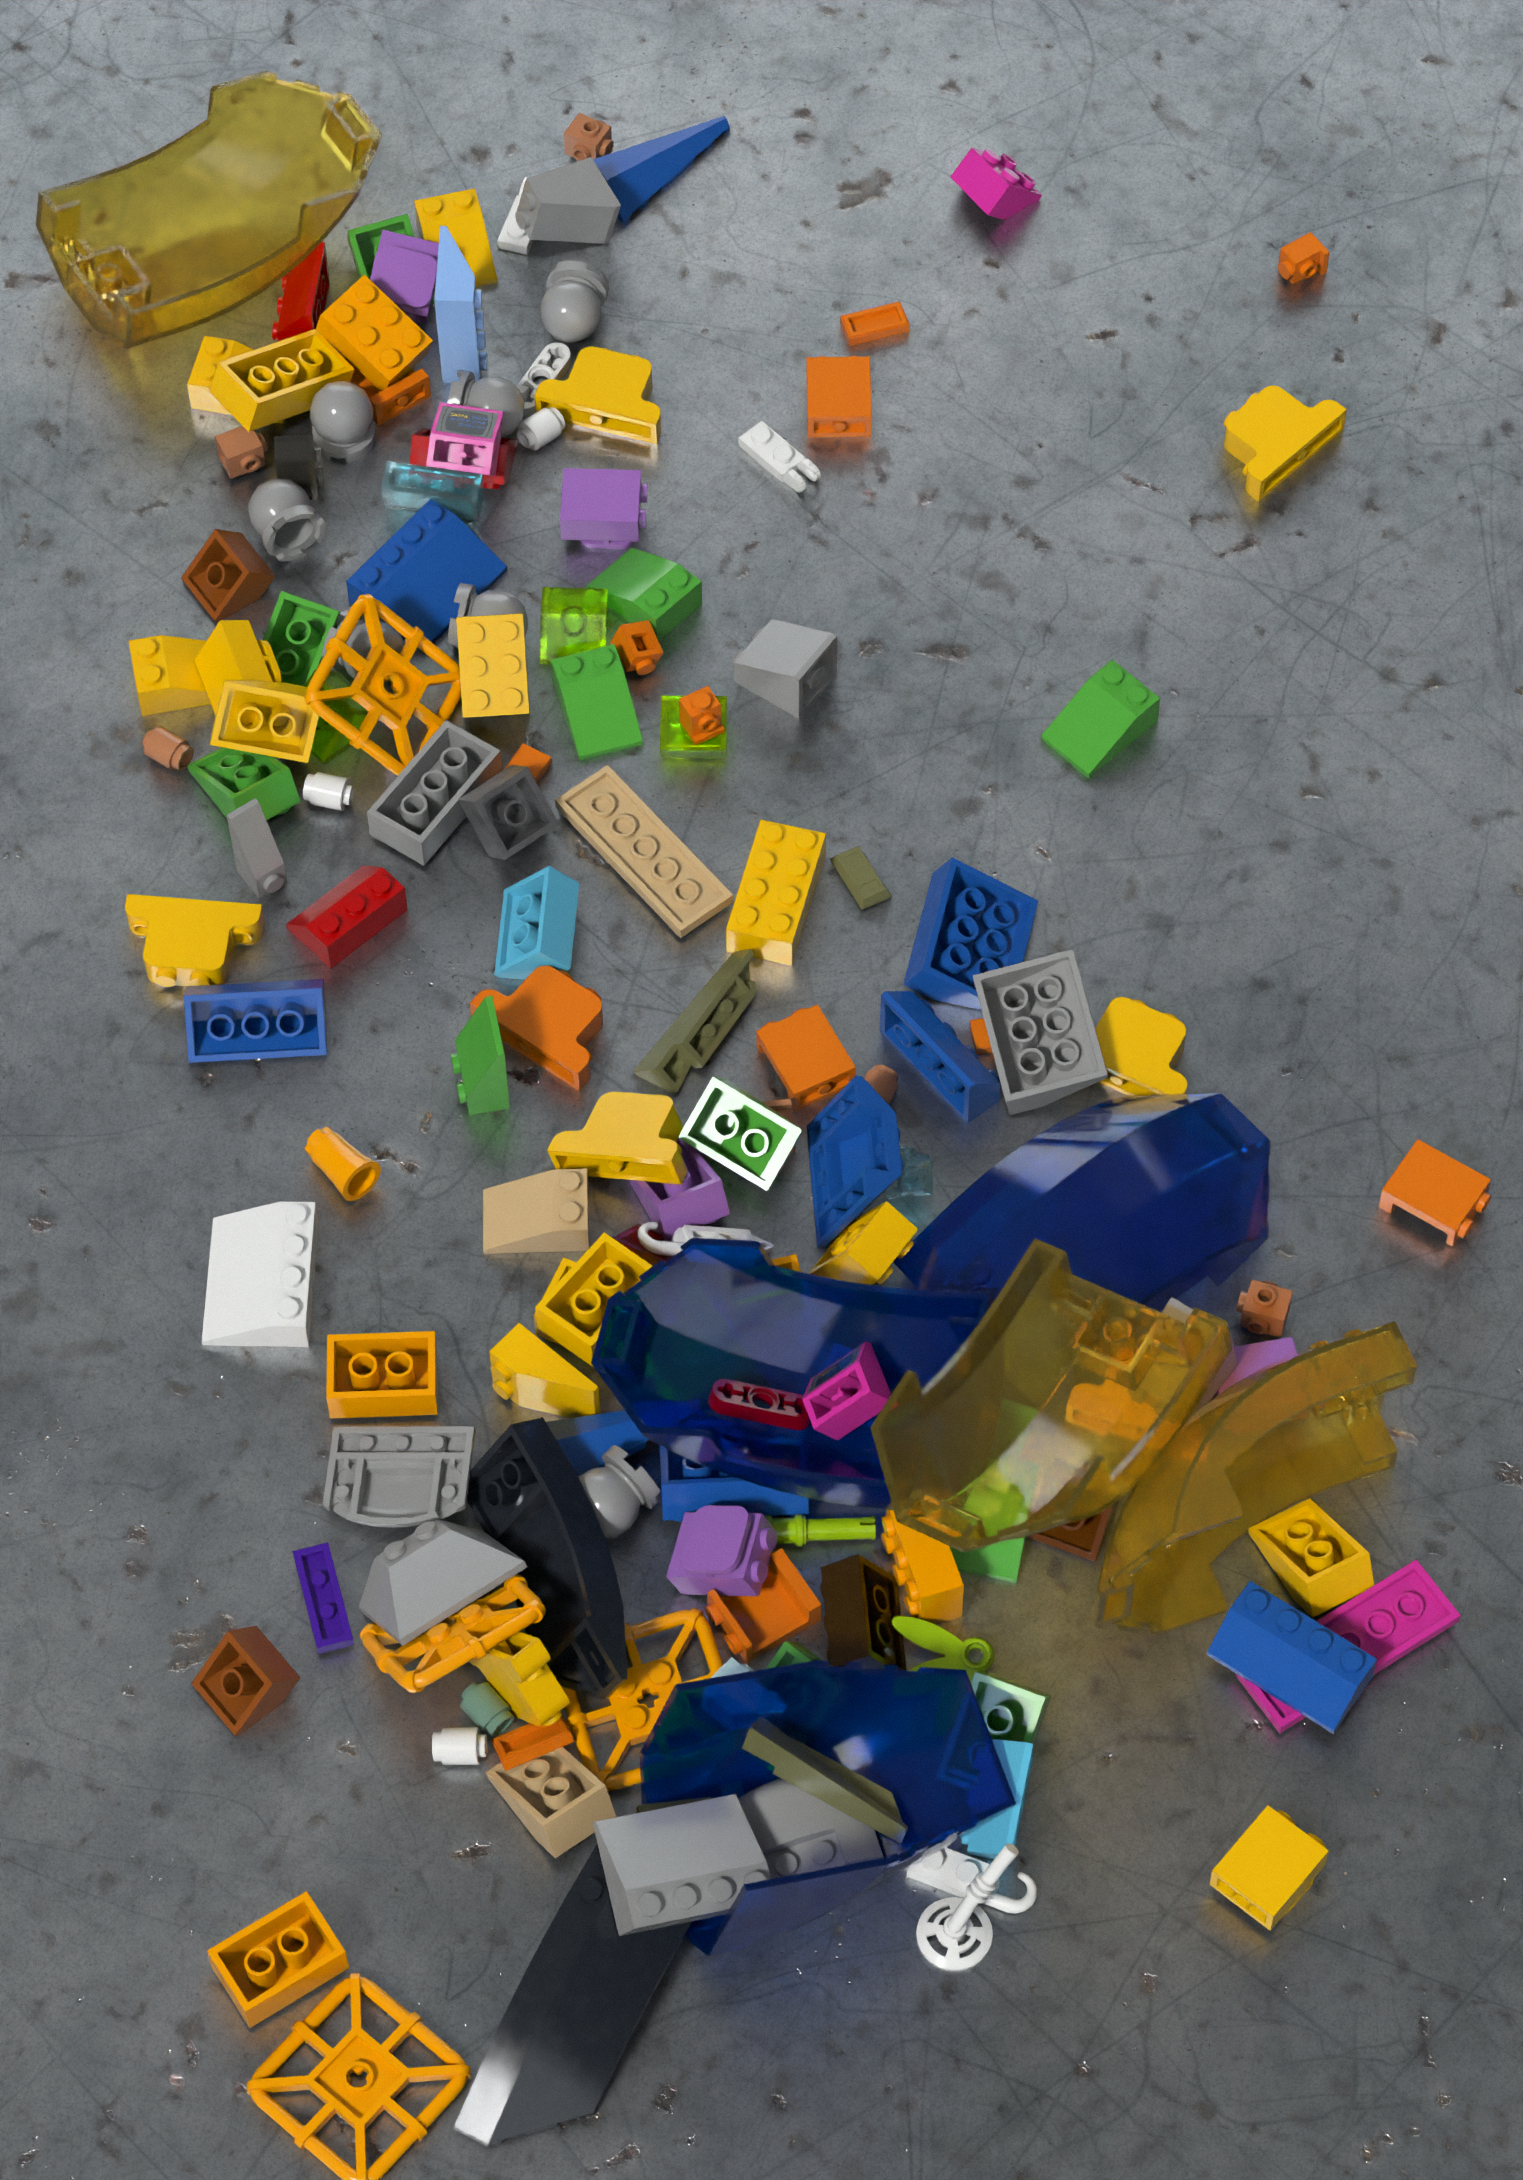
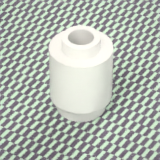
(541, 428)
(328, 791)
(459, 1746)

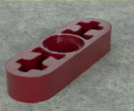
(774, 1398)

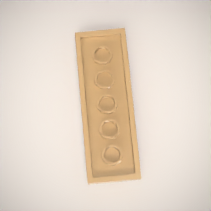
(644, 851)

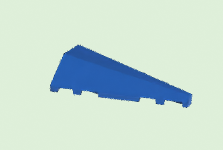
(653, 165)
(590, 1436)

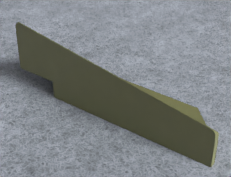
(700, 1025)
(826, 1779)

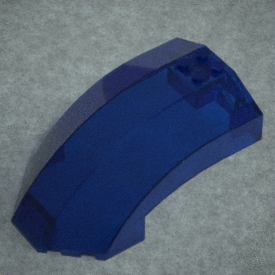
(1130, 1188)
(740, 1318)

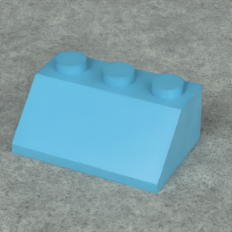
(537, 924)
(991, 1838)

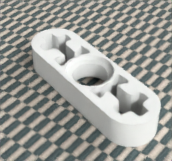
(542, 367)

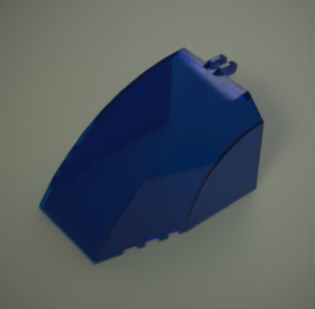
(892, 1726)

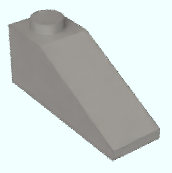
(255, 850)

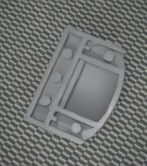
(398, 1473)
(804, 1832)

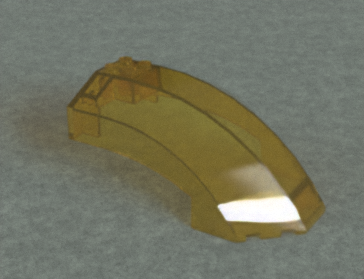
(211, 211)
(1043, 1408)
(1241, 1461)

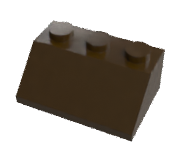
(859, 1614)

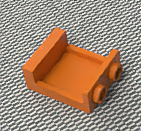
(838, 396)
(396, 398)
(806, 1056)
(1437, 1191)
(766, 1620)

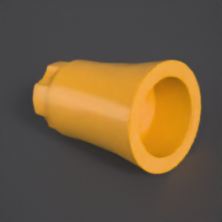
(342, 1163)

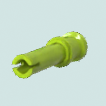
(800, 1530)

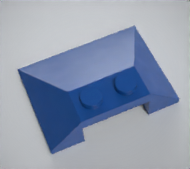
(851, 1156)

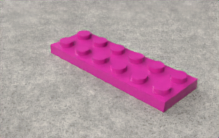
(1383, 1622)

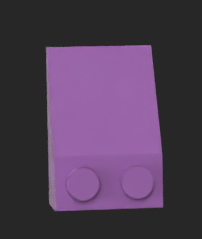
(695, 1202)

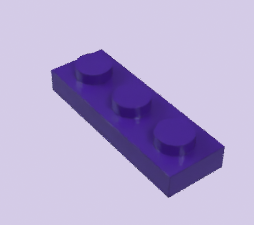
(323, 1598)

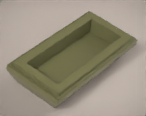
(860, 877)

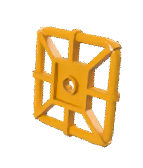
(368, 686)
(456, 1638)
(653, 1677)
(358, 2104)

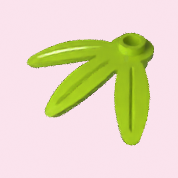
(943, 1642)

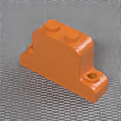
(550, 1022)

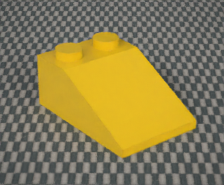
(465, 221)
(199, 383)
(167, 673)
(265, 719)
(867, 1247)
(539, 1377)
(1313, 1557)

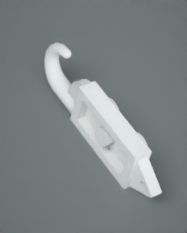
(687, 1232)
(955, 1871)

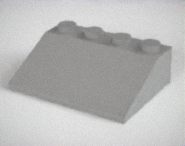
(1040, 1030)
(678, 1862)

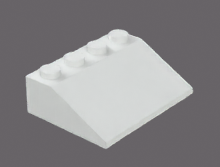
(262, 1276)

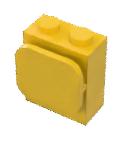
(234, 655)
(1270, 1867)

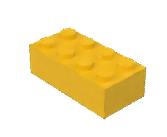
(278, 379)
(776, 892)

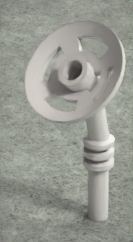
(959, 1924)

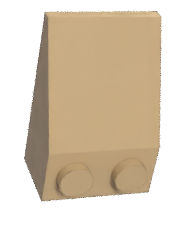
(538, 1213)
(554, 1798)

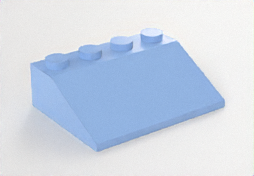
(458, 313)

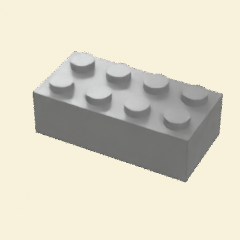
(423, 802)

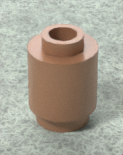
(167, 748)
(883, 1081)

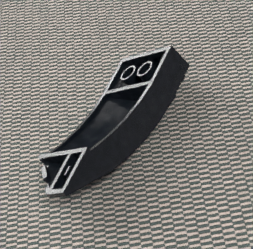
(540, 1512)
(567, 2017)

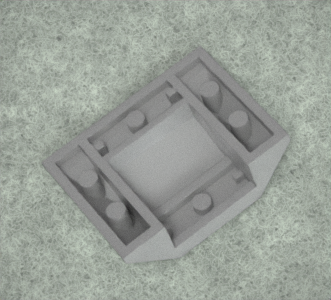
(433, 1577)

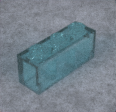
(412, 486)

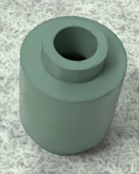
(486, 1708)

